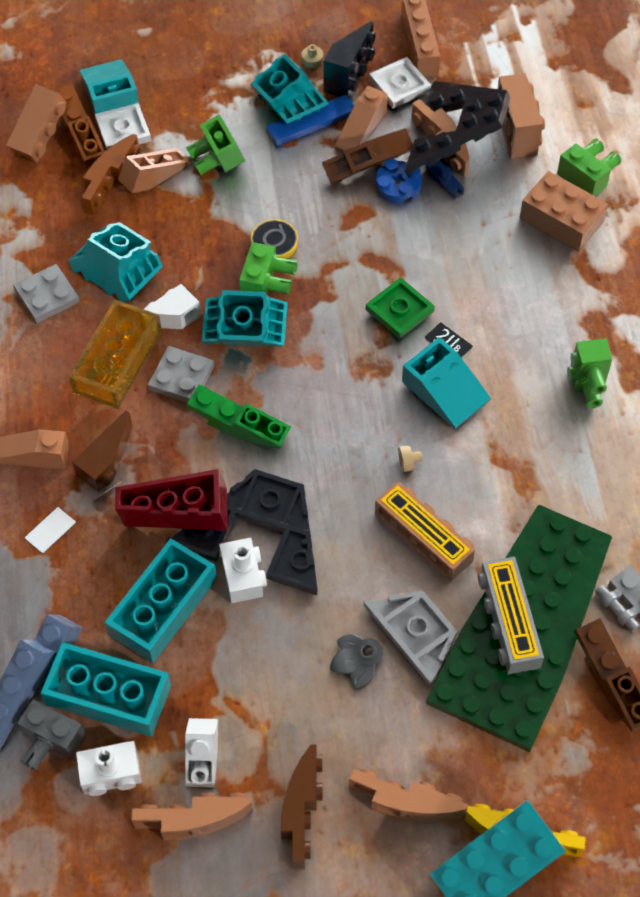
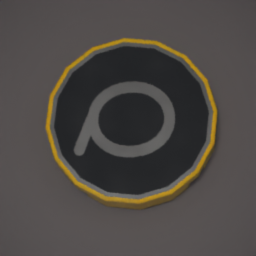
(277, 234)

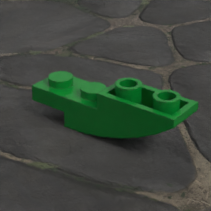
(240, 421)

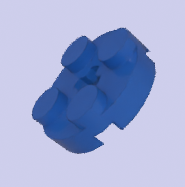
(399, 192)

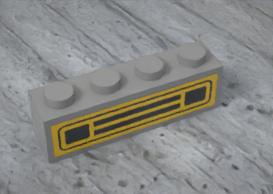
(511, 615)

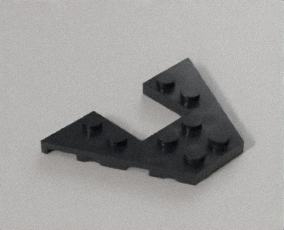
(481, 114)
(272, 504)

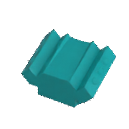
(288, 90)
(117, 261)
(244, 320)

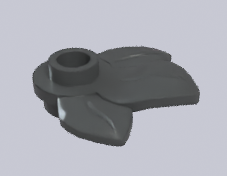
(353, 661)

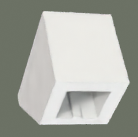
(176, 308)
(201, 752)

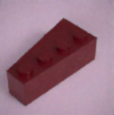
(175, 502)

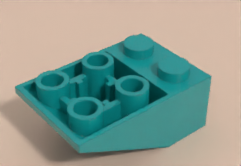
(109, 86)
(445, 383)

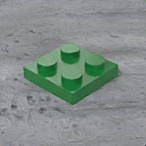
(400, 308)

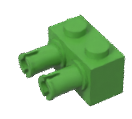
(220, 142)
(586, 171)
(259, 270)
(590, 369)

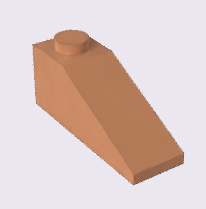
(363, 119)
(149, 169)
(35, 449)

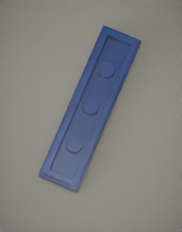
(336, 111)

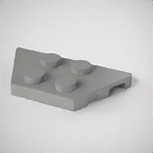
(415, 629)

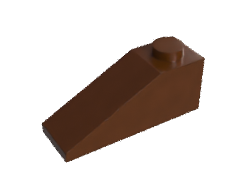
(102, 458)

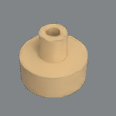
(312, 56)
(407, 458)

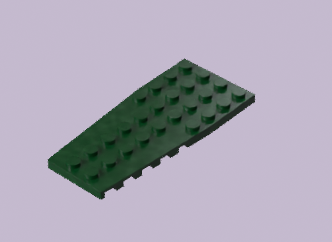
(559, 573)

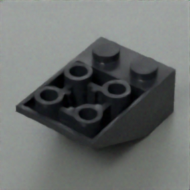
(348, 61)

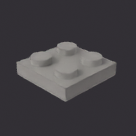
(46, 293)
(180, 374)

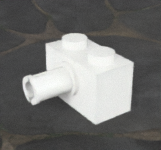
(242, 571)
(109, 768)

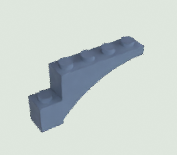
(31, 667)

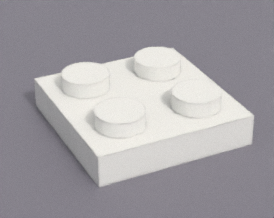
(400, 81)
(121, 123)

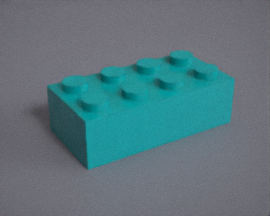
(161, 600)
(106, 689)
(500, 857)

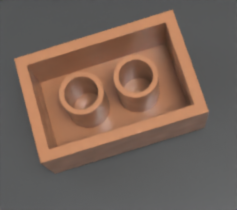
(522, 120)
(563, 210)

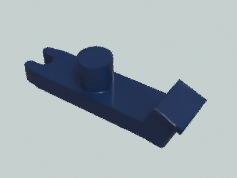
(445, 178)

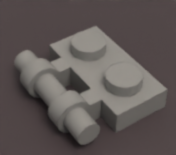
(625, 587)

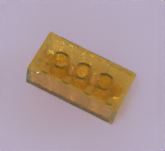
(115, 354)

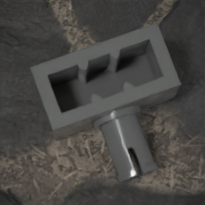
(49, 731)

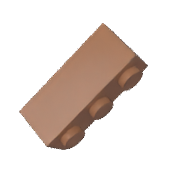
(36, 123)

